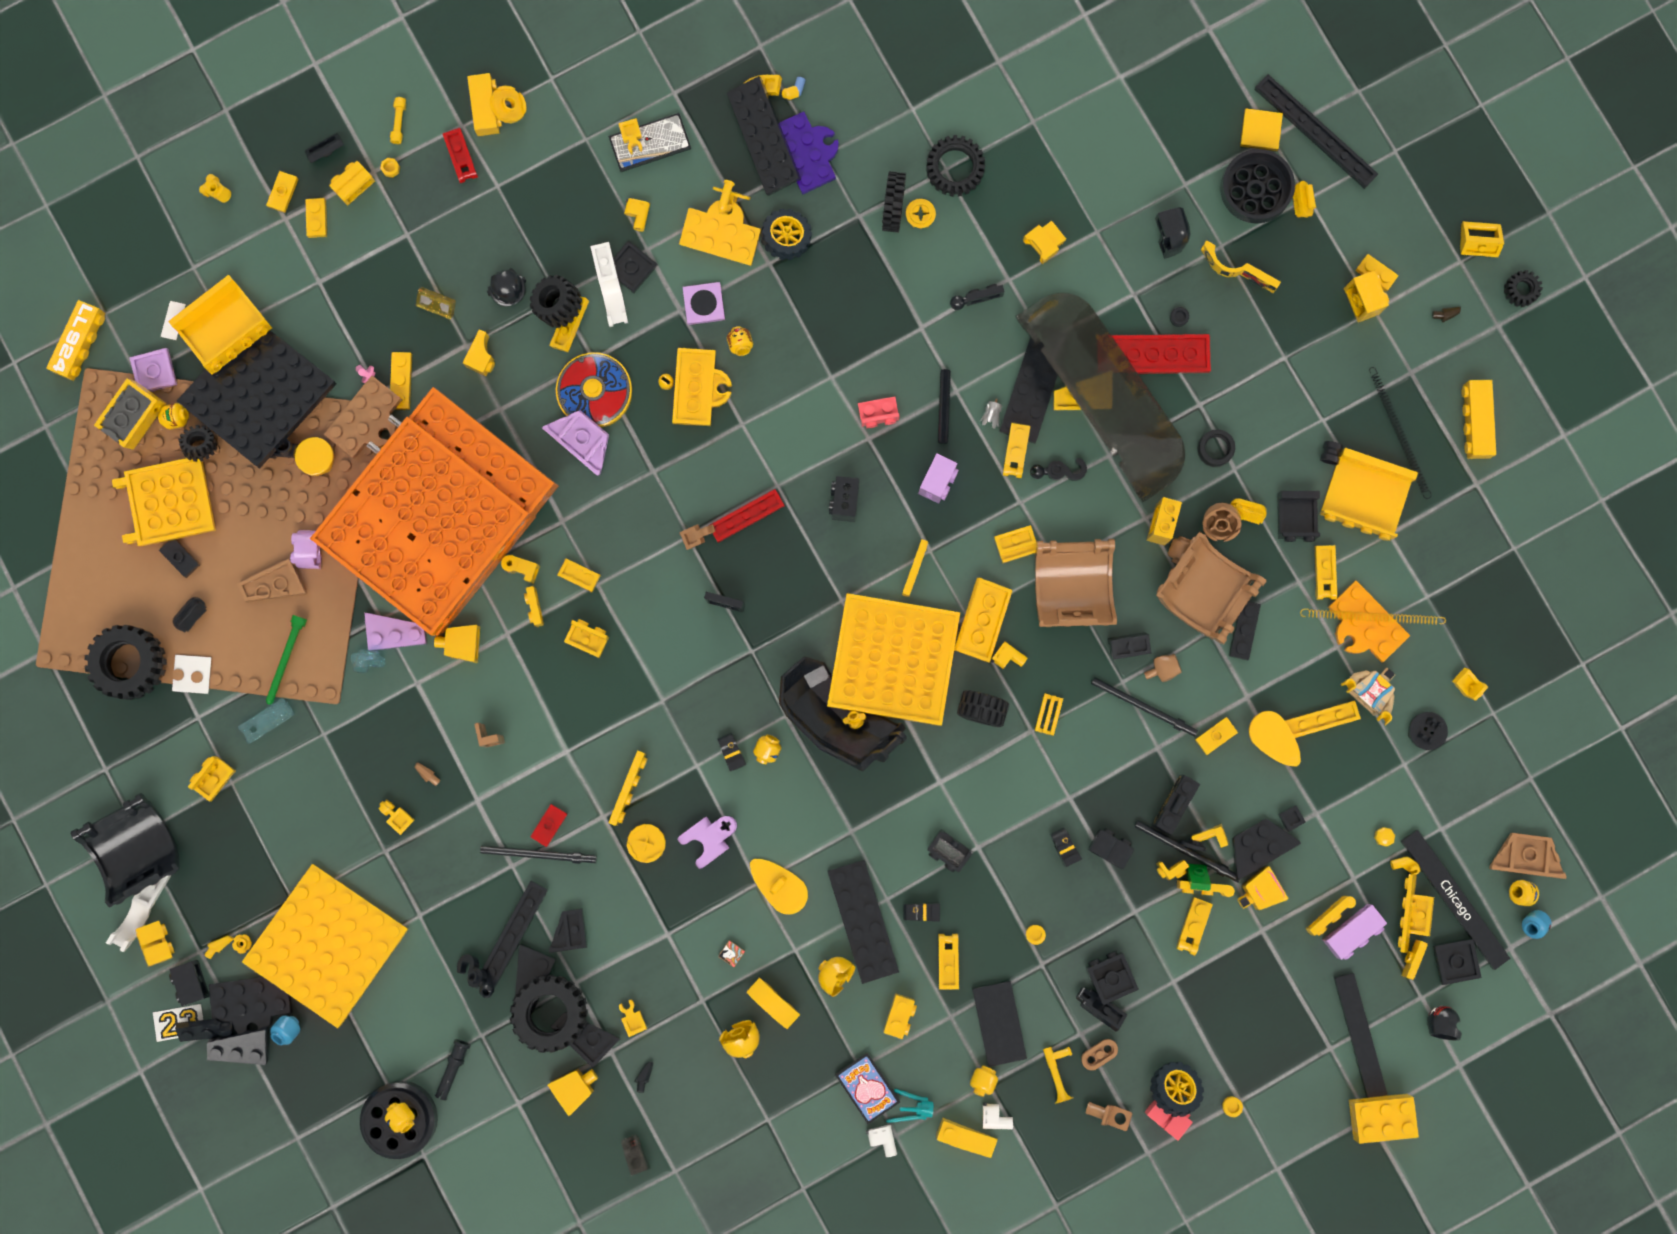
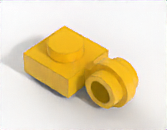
(399, 820)

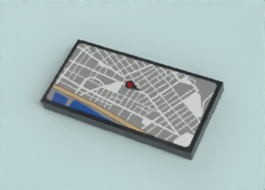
(659, 140)

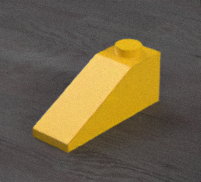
(965, 1138)

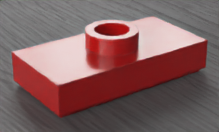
(549, 825)

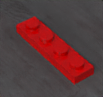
(747, 515)

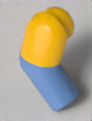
(794, 91)

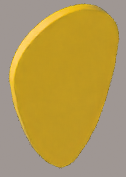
(1274, 738)
(779, 886)

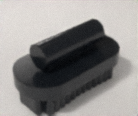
(189, 614)

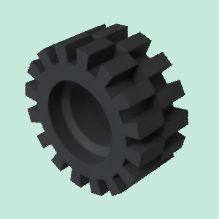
(1530, 280)
(202, 450)

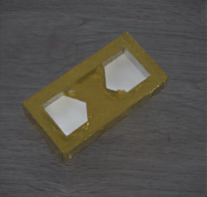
(435, 303)

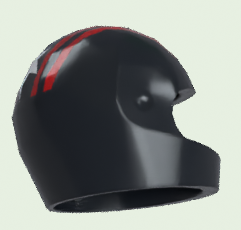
(1443, 1023)

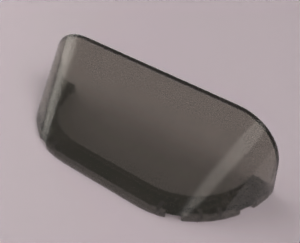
(1107, 390)

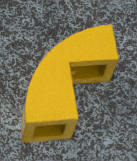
(772, 1003)

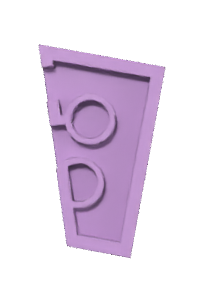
(392, 633)

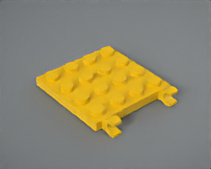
(167, 501)

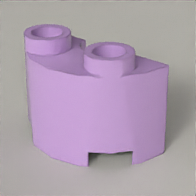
(306, 552)

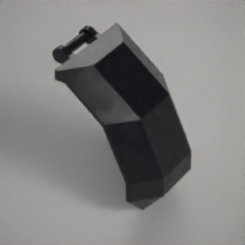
(805, 700)

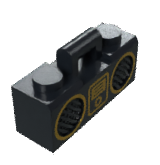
(1175, 804)

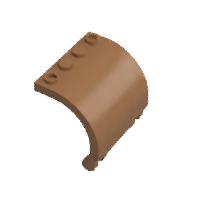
(1074, 583)
(1208, 589)

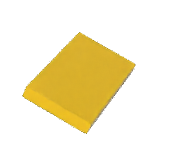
(983, 620)

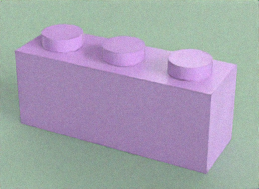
(1355, 932)

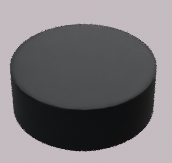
(1179, 316)

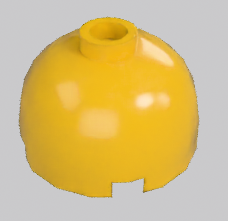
(834, 974)
(741, 1040)

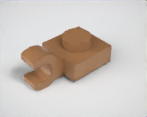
(694, 535)

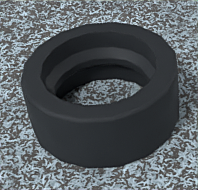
(1230, 446)

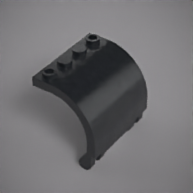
(130, 849)

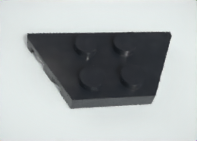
(1260, 846)

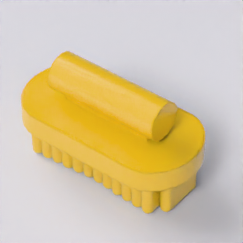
(1304, 199)
(1250, 511)

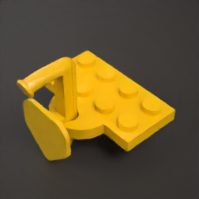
(720, 231)

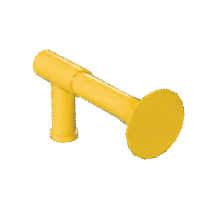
(1051, 1061)

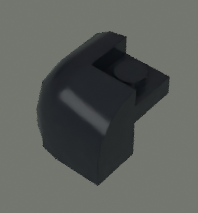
(1173, 230)

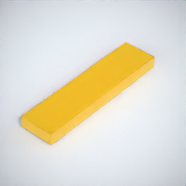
(1323, 719)

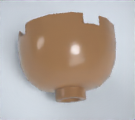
(1222, 522)

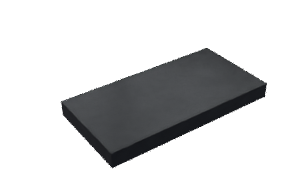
(999, 1023)

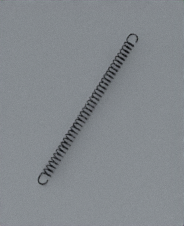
(1393, 416)

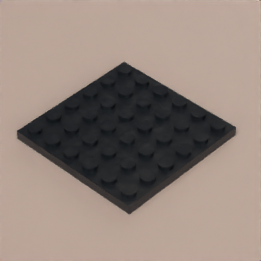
(258, 397)

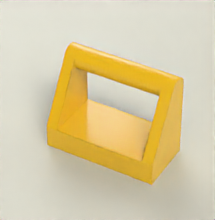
(1481, 245)

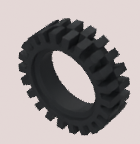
(957, 144)
(893, 201)

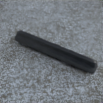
(944, 405)

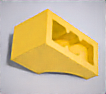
(478, 357)

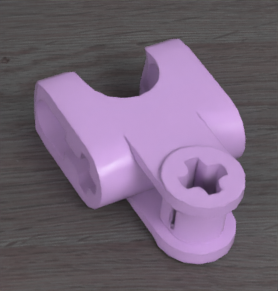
(711, 836)

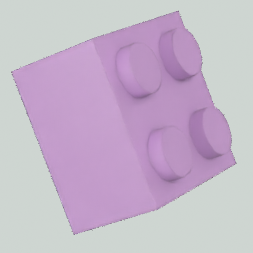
(937, 479)

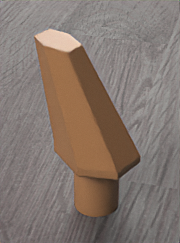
(427, 774)

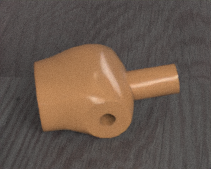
(1165, 667)

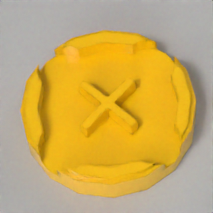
(646, 843)

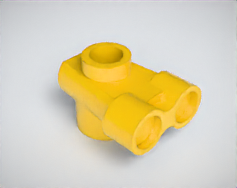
(215, 189)

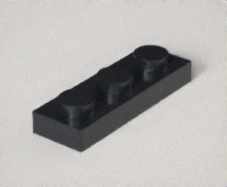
(1245, 631)

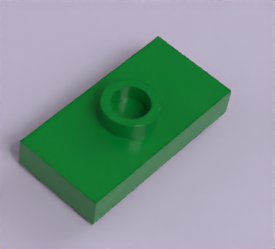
(1198, 877)

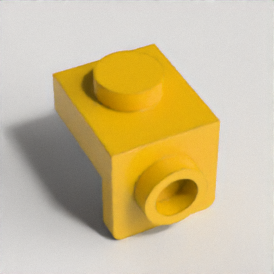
(1469, 684)
(1176, 870)

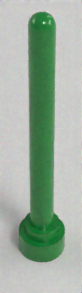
(297, 624)

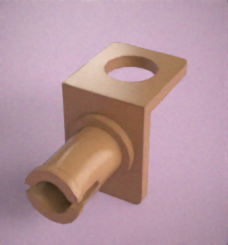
(1108, 1115)

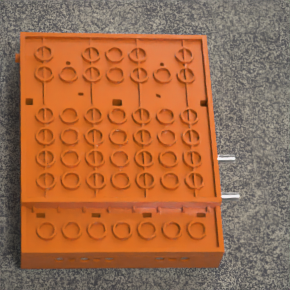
(434, 512)

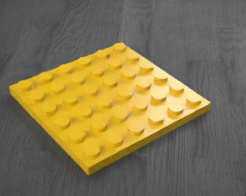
(893, 659)
(325, 945)

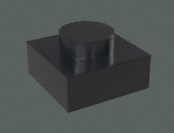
(1291, 818)

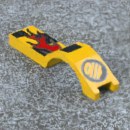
(1247, 271)

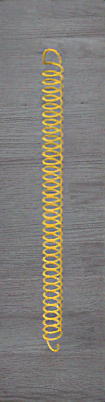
(1374, 616)

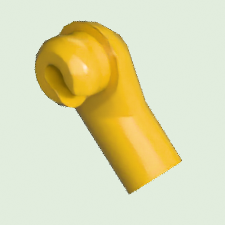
(1406, 863)

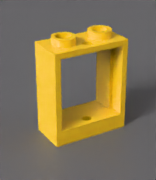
(1161, 526)

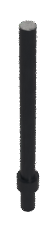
(1177, 724)
(576, 857)
(1220, 869)

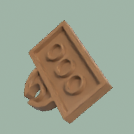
(365, 418)

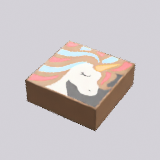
(731, 953)

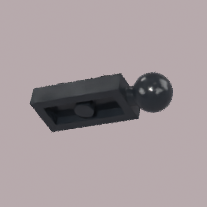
(975, 296)

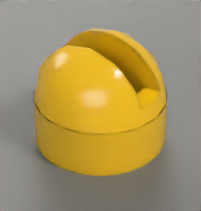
(663, 384)

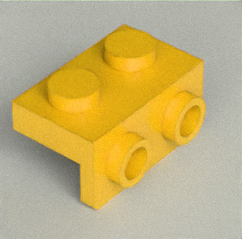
(586, 639)
(211, 777)

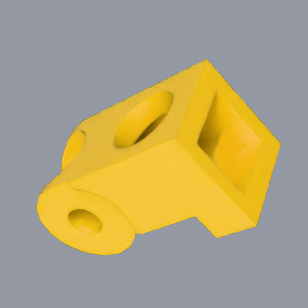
(517, 565)

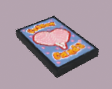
(867, 1088)

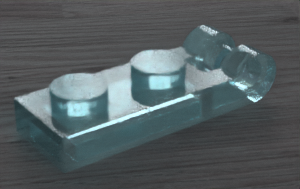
(266, 720)

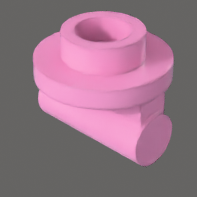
(365, 373)

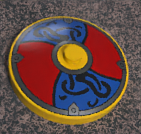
(596, 387)

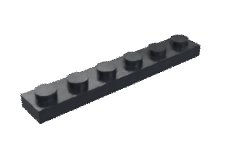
(514, 932)

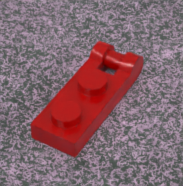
(459, 154)

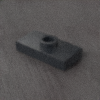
(324, 148)
(179, 557)

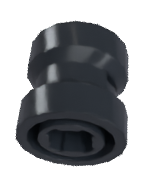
(1331, 452)

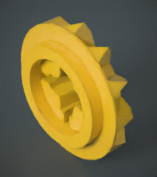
(926, 207)

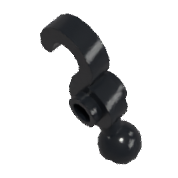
(1057, 470)
(476, 977)

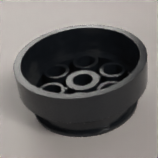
(1275, 172)
(424, 1123)

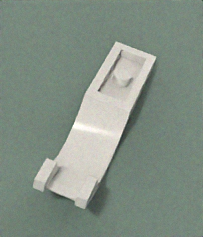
(609, 283)
(138, 915)

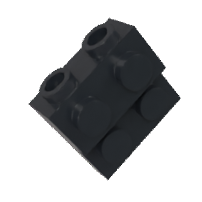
(1111, 977)

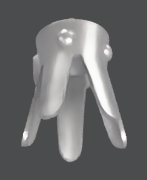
(992, 413)

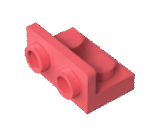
(878, 412)

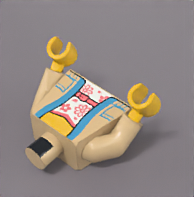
(1373, 692)

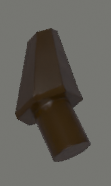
(1446, 313)

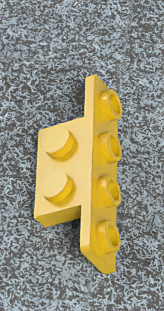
(1417, 914)

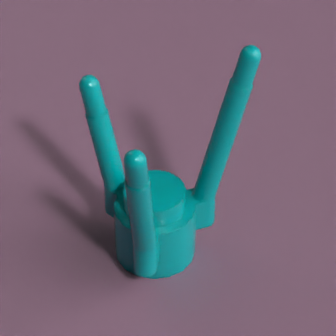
(922, 1109)

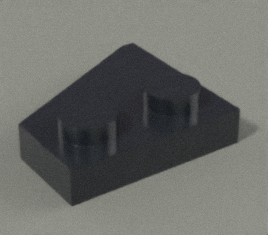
(570, 932)

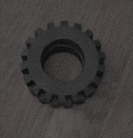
(564, 309)
(983, 708)

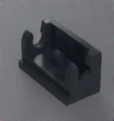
(1129, 645)

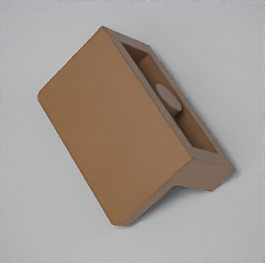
(487, 741)

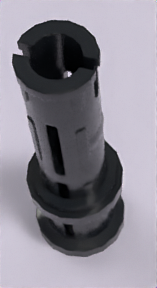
(454, 1061)

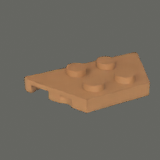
(1528, 856)

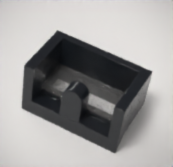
(949, 851)

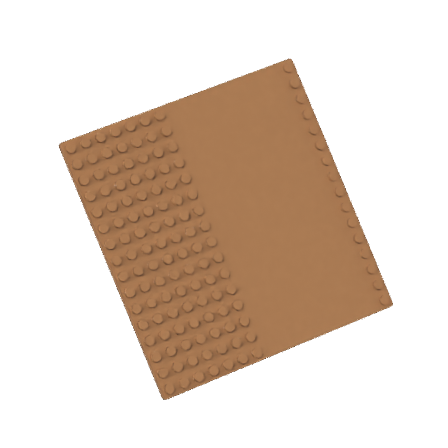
(255, 512)

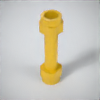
(396, 135)

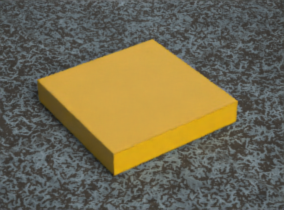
(1261, 129)

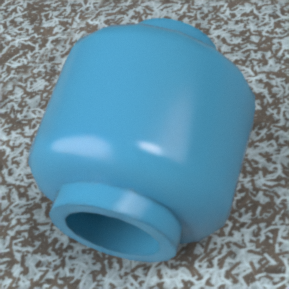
(1536, 924)
(285, 1030)

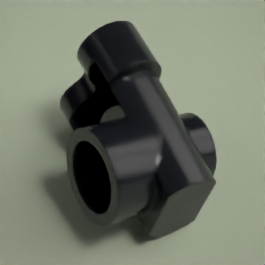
(286, 450)

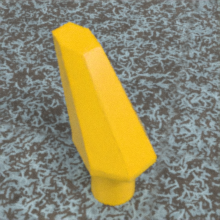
(217, 946)

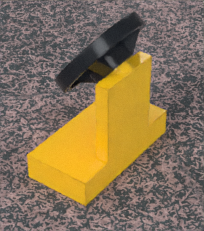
(1195, 841)

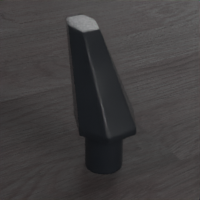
(643, 1077)

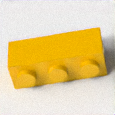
(480, 90)

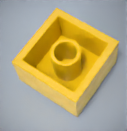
(1366, 296)

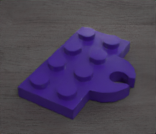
(809, 151)

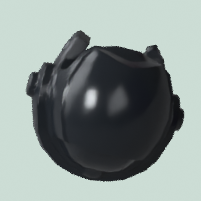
(507, 287)

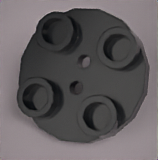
(1422, 738)

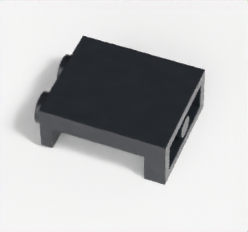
(1298, 515)

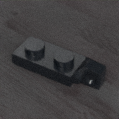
(203, 1029)

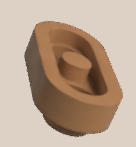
(1100, 1056)

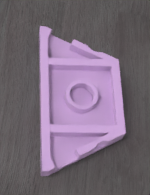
(581, 438)

